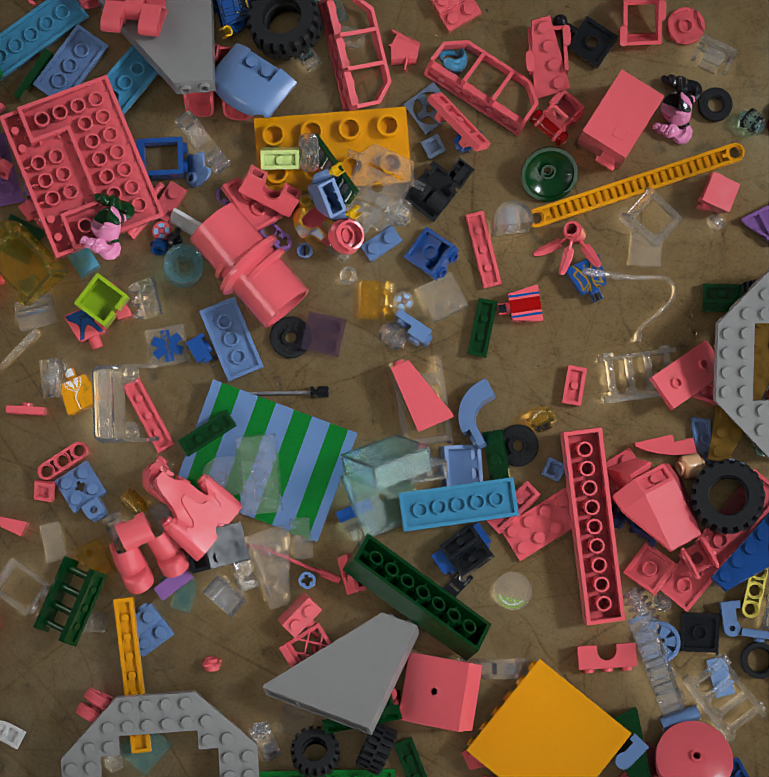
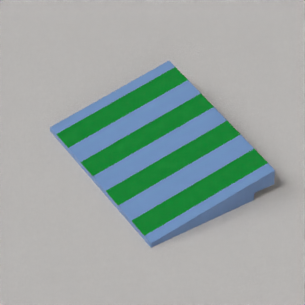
(305, 445)

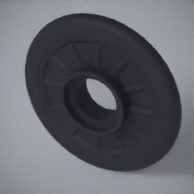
(278, 334)
(529, 441)

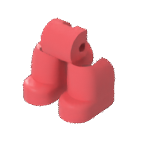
(203, 104)
(134, 565)

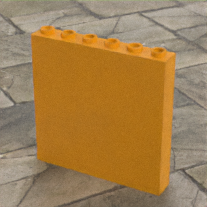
(547, 730)

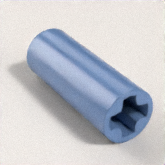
(688, 714)

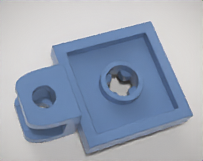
(90, 497)

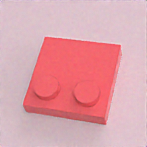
(650, 569)

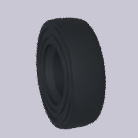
(715, 92)

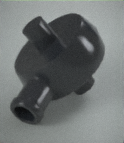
(174, 238)

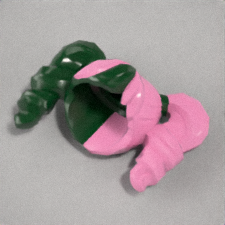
(107, 226)

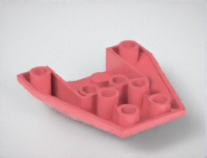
(660, 506)

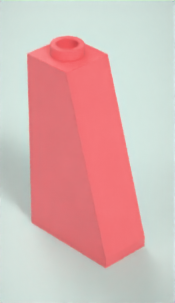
(421, 400)

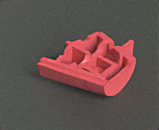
(404, 50)

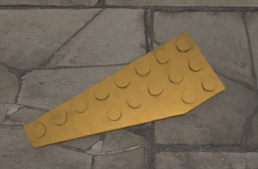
(724, 431)

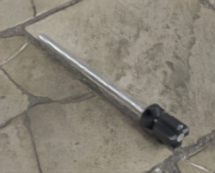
(322, 392)

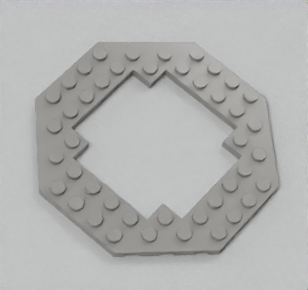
(736, 363)
(162, 714)

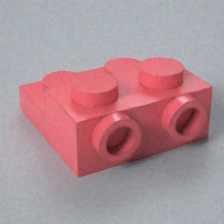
(456, 12)

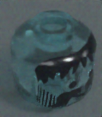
(751, 122)

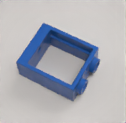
(179, 173)

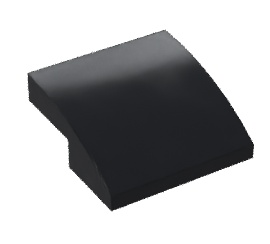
(466, 551)

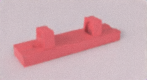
(449, 112)

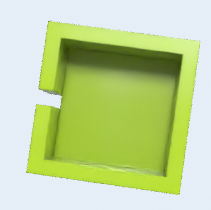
(102, 300)

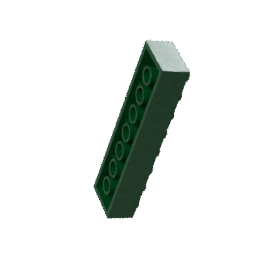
(417, 597)

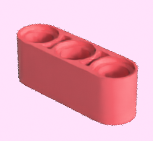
(54, 464)

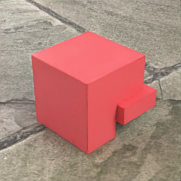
(718, 194)

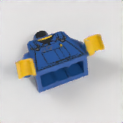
(232, 15)

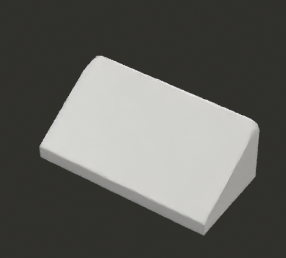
(184, 221)

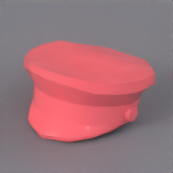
(346, 236)

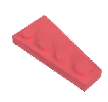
(548, 62)

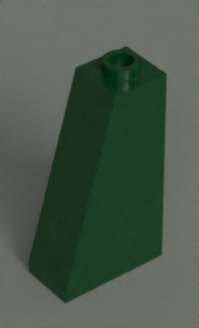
(631, 722)

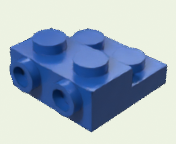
(432, 254)

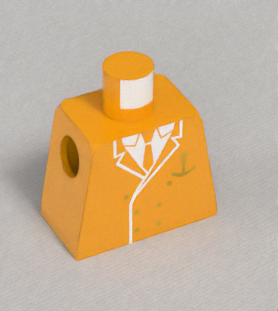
(76, 392)

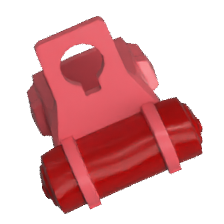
(558, 116)

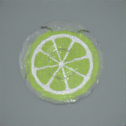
(512, 591)

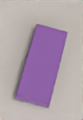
(171, 585)

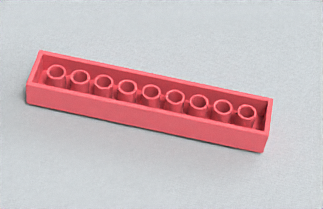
(592, 525)

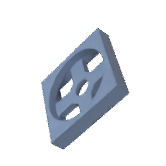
(426, 128)

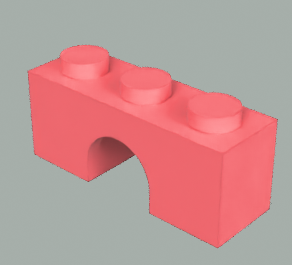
(280, 200)
(623, 657)

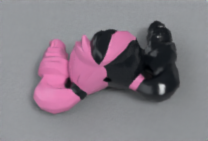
(678, 108)

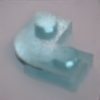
(184, 596)

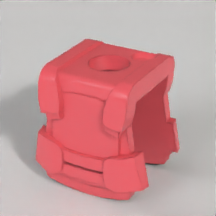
(708, 557)

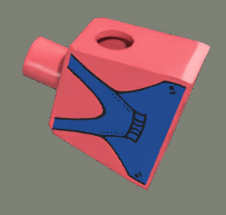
(86, 328)

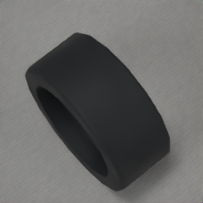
(744, 660)

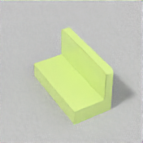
(280, 158)

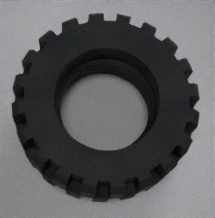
(289, 43)
(727, 470)

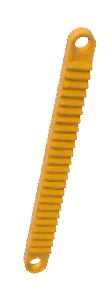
(636, 184)

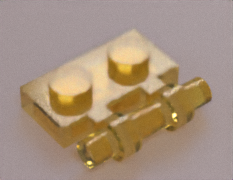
(370, 300)

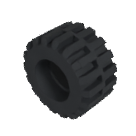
(311, 737)
(376, 749)

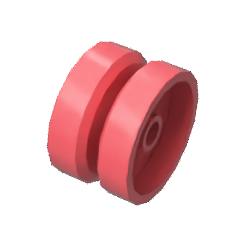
(99, 702)

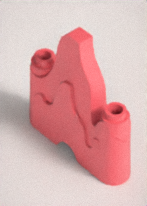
(195, 512)

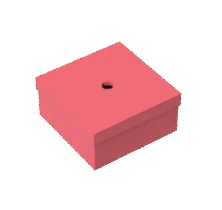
(440, 692)

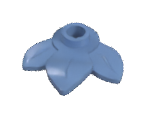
(196, 169)

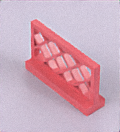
(291, 654)

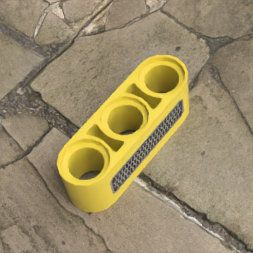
(755, 600)

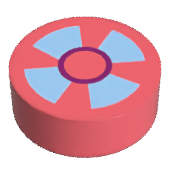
(161, 230)

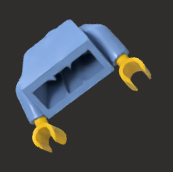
(328, 197)

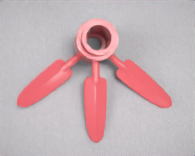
(575, 235)

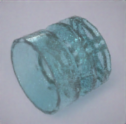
(182, 255)

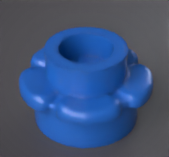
(158, 246)

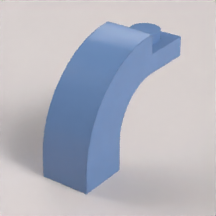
(472, 402)

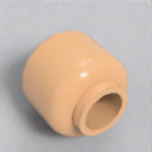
(690, 465)

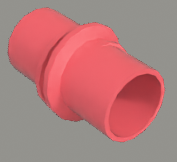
(249, 265)

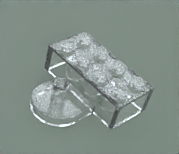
(251, 473)

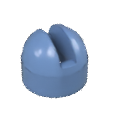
(301, 250)

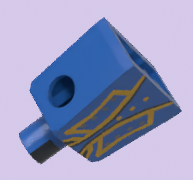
(586, 284)

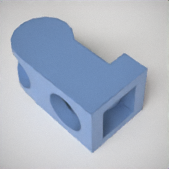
(729, 618)
(635, 750)

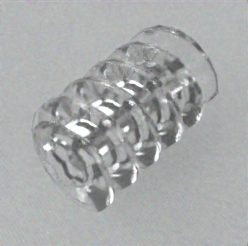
(638, 603)

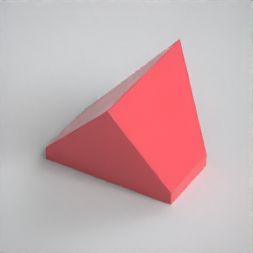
(627, 471)

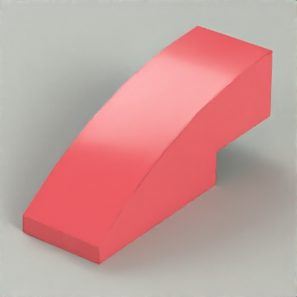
(666, 446)

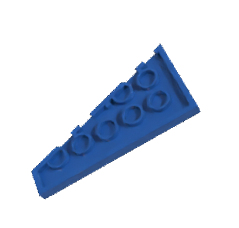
(747, 560)

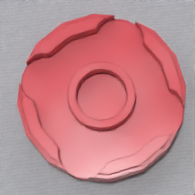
(685, 26)

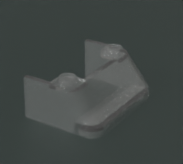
(109, 403)

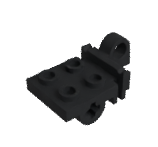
(438, 188)

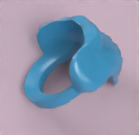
(455, 66)

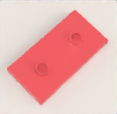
(685, 375)

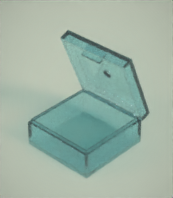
(382, 470)

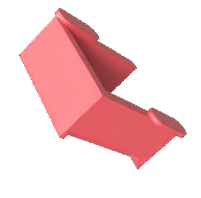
(565, 36)
(642, 38)

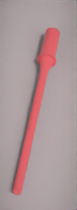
(321, 572)

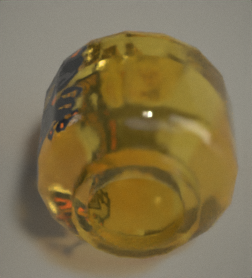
(541, 418)

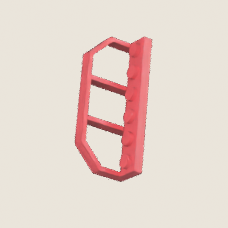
(339, 59)
(473, 96)

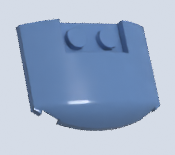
(251, 82)

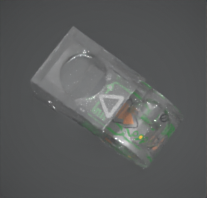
(310, 60)

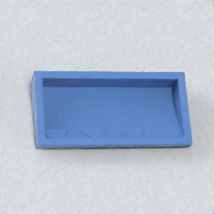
(463, 464)

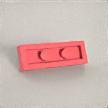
(526, 496)

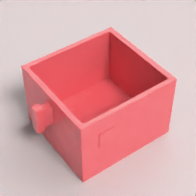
(619, 120)

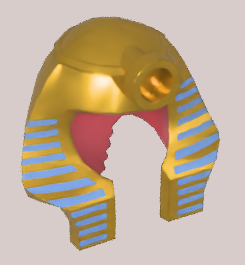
(309, 220)

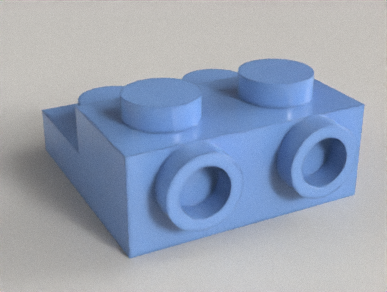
(418, 332)
(151, 628)

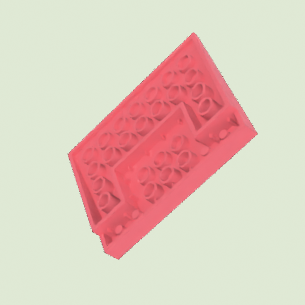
(69, 152)

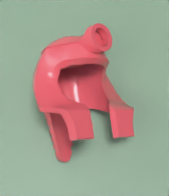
(150, 473)

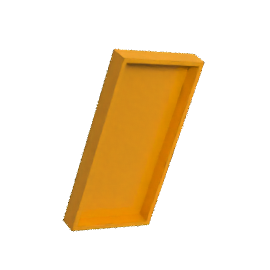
(339, 132)

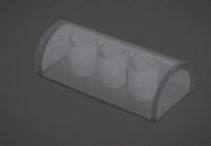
(511, 218)

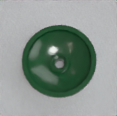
(553, 183)

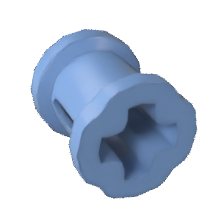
(310, 575)

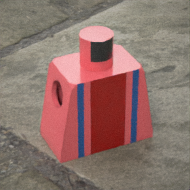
(523, 305)

